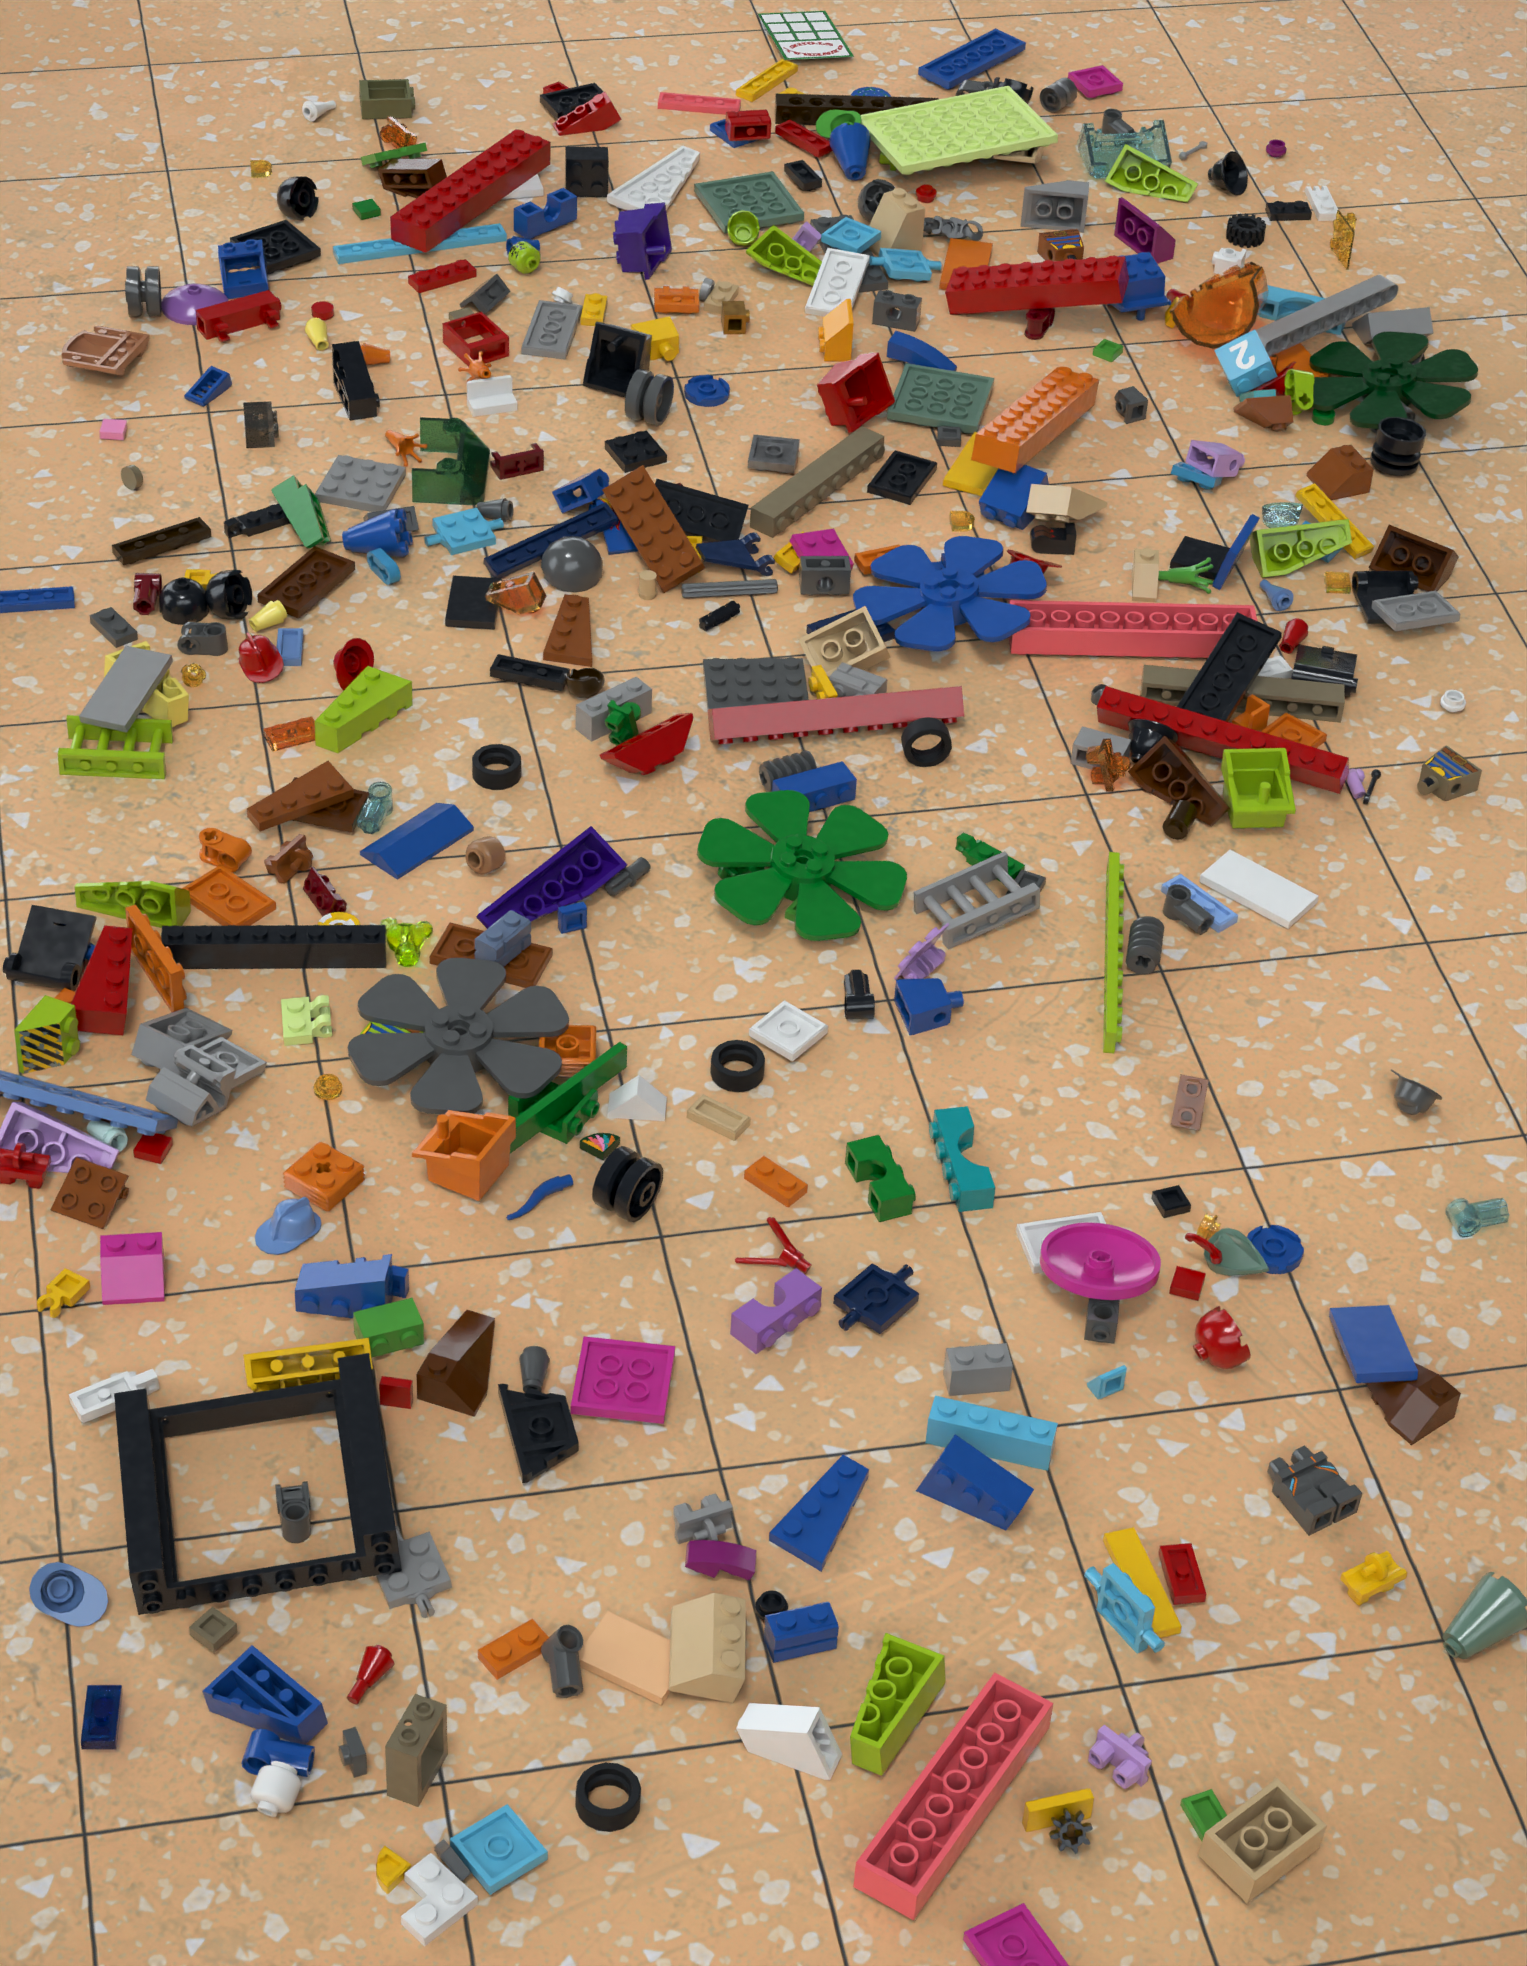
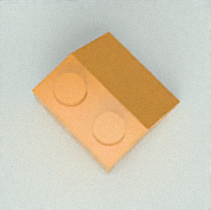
(837, 333)

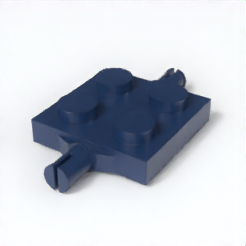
(876, 1298)

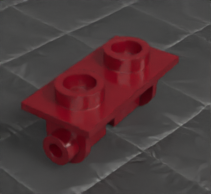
(323, 893)

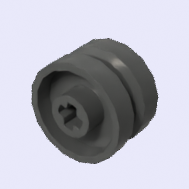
(142, 291)
(649, 397)

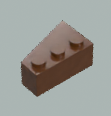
(411, 176)

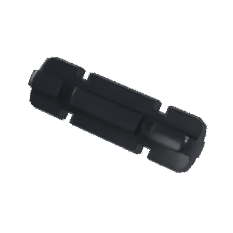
(719, 615)

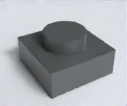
(353, 1752)

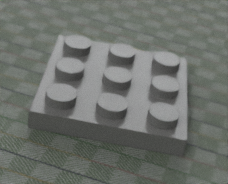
(360, 484)

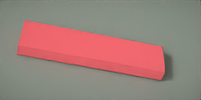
(698, 103)

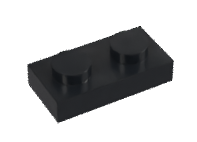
(803, 175)
(1288, 211)

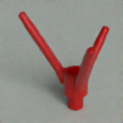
(789, 1256)

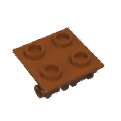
(90, 1193)

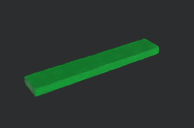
(569, 1094)

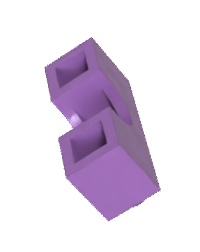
(761, 1325)

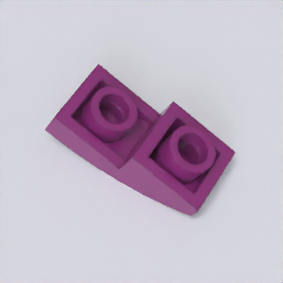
(712, 1555)

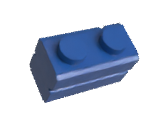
(801, 1632)

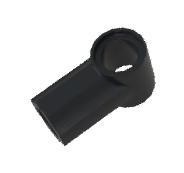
(858, 1000)

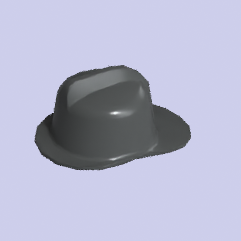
(1413, 1096)

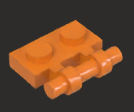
(676, 300)

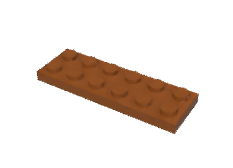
(653, 528)

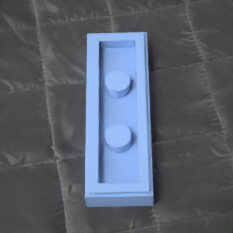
(1223, 915)

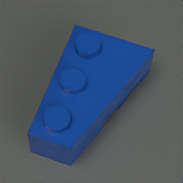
(265, 1698)

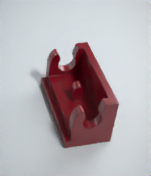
(518, 463)

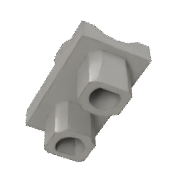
(703, 1523)

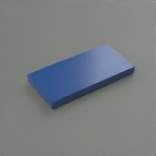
(1373, 1344)

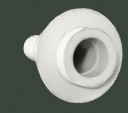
(314, 109)

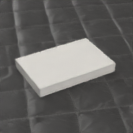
(1033, 1233)

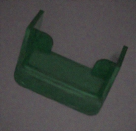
(454, 480)

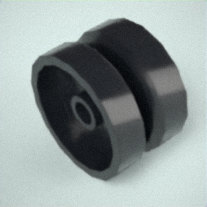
(627, 1184)

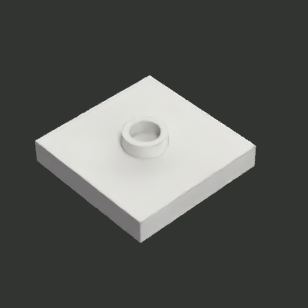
(788, 1030)

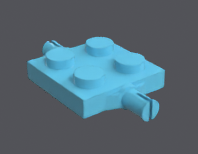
(905, 264)
(463, 531)
(1125, 1608)

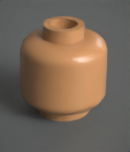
(485, 855)

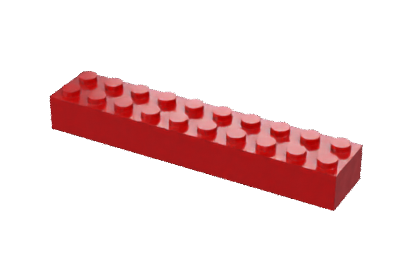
(470, 190)

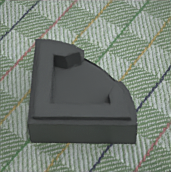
(452, 1860)

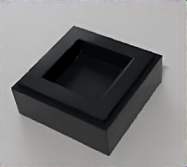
(1171, 1201)

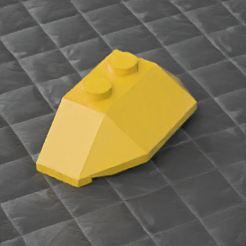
(299, 1364)

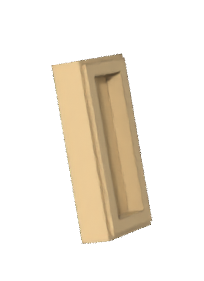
(718, 1117)

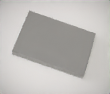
(1415, 611)

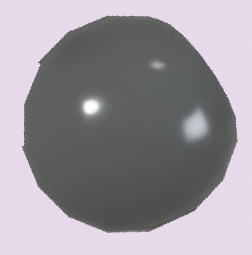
(572, 564)

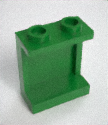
(569, 1123)

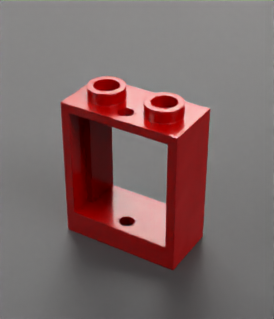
(495, 341)

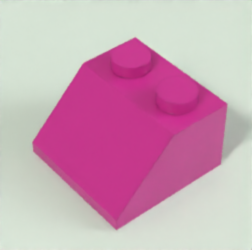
(132, 1268)

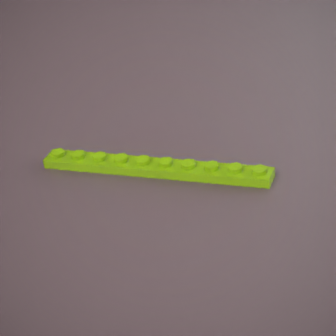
(1113, 958)

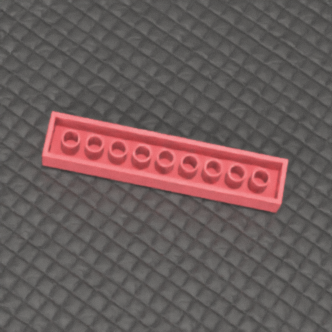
(1123, 628)

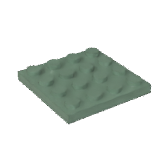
(757, 193)
(940, 398)

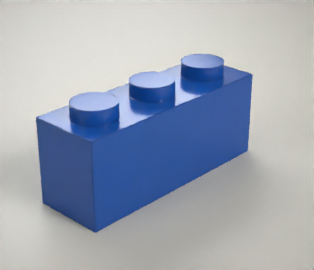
(821, 786)

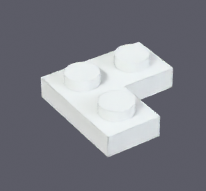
(443, 1900)

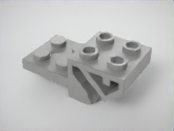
(203, 1080)

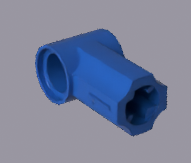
(267, 1747)

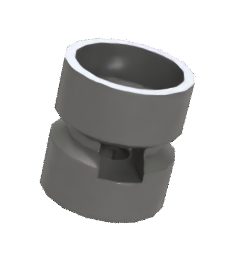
(1058, 95)

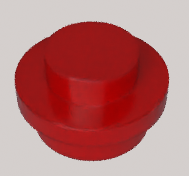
(926, 193)

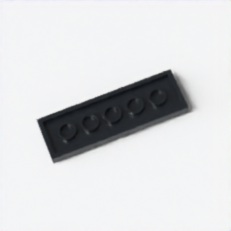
(1231, 668)

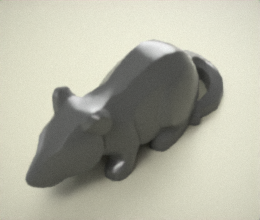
(952, 228)

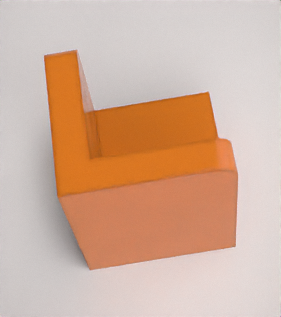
(1255, 714)

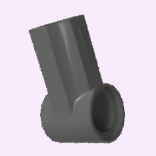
(1113, 123)
(1181, 907)
(563, 1658)

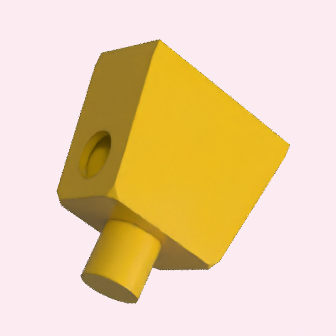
(664, 337)

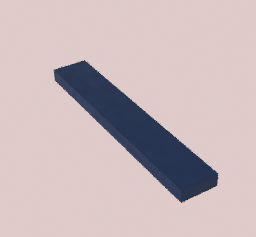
(532, 549)

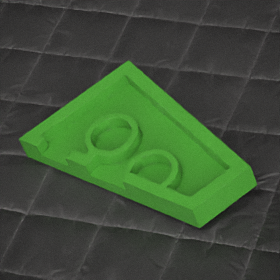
(376, 159)

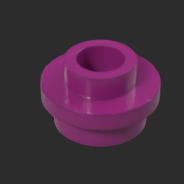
(1276, 148)

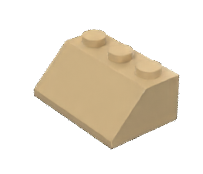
(708, 1647)

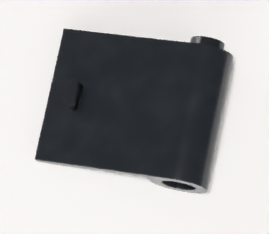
(1380, 585)
(1326, 666)
(51, 948)

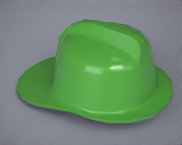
(833, 118)

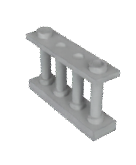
(984, 918)

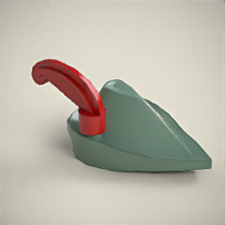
(1230, 1253)

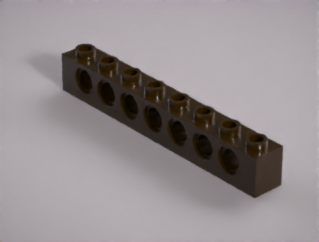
(807, 108)

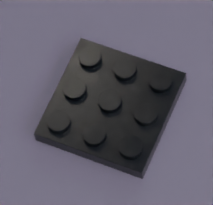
(282, 245)

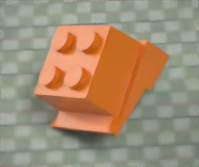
(467, 1151)

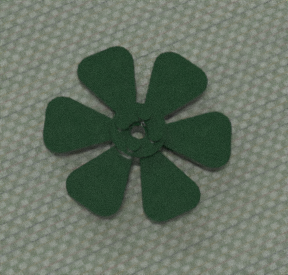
(1391, 379)

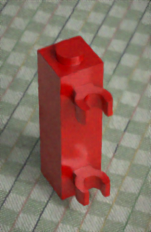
(238, 315)

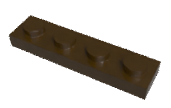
(161, 541)

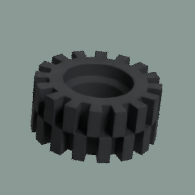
(1245, 230)

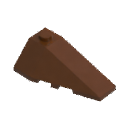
(459, 1365)

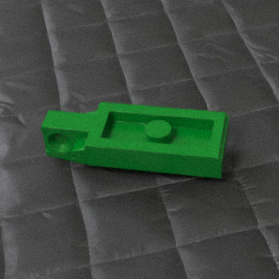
(978, 851)

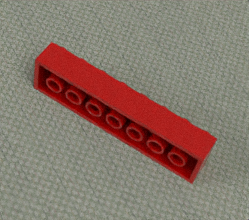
(1037, 285)

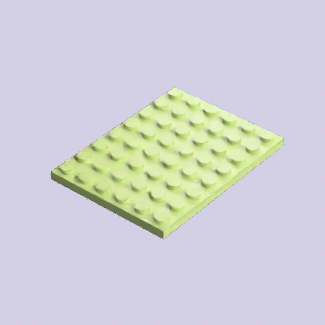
(957, 130)

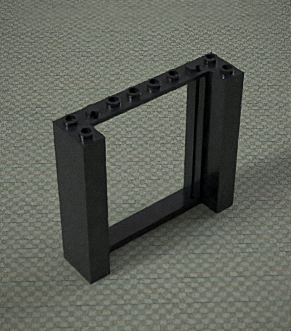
(148, 1496)

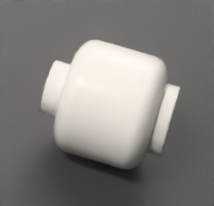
(276, 1788)

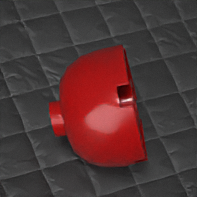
(1220, 1340)

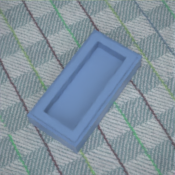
(290, 645)

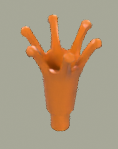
(477, 368)
(404, 445)

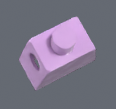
(1224, 461)

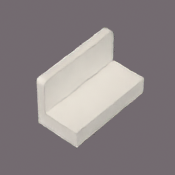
(490, 396)

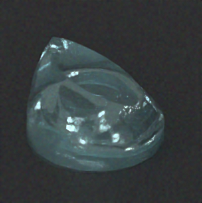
(1281, 514)

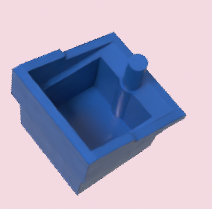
(1145, 285)

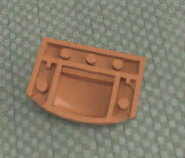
(105, 350)

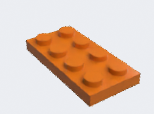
(156, 959)

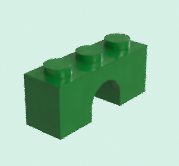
(888, 1192)

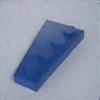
(816, 1520)

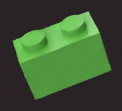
(390, 1327)

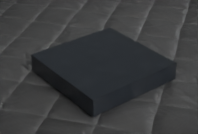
(1195, 551)

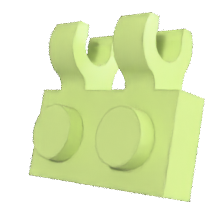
(297, 1019)

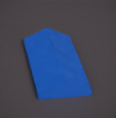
(418, 839)

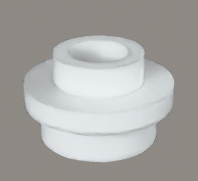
(562, 295)
(1453, 701)

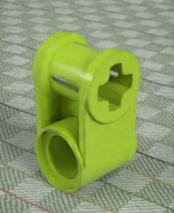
(1300, 387)

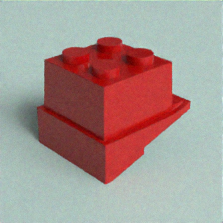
(855, 391)

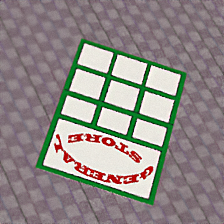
(805, 35)

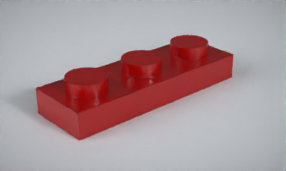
(803, 138)
(442, 276)

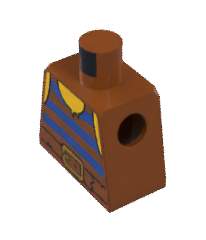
(1060, 245)

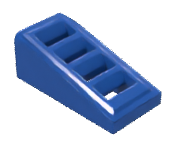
(212, 375)

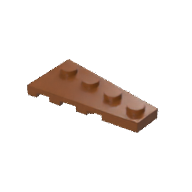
(571, 633)
(305, 795)

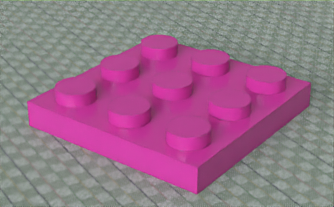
(623, 1380)

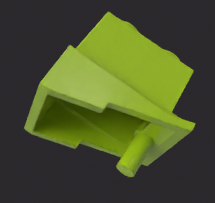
(1257, 787)

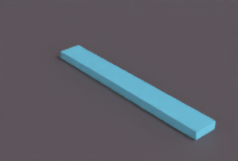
(388, 248)

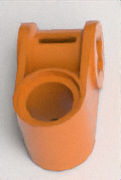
(225, 850)

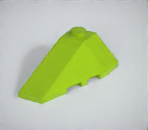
(1145, 176)
(785, 256)
(1291, 547)
(160, 902)

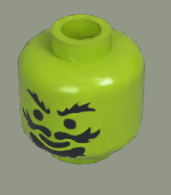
(524, 257)

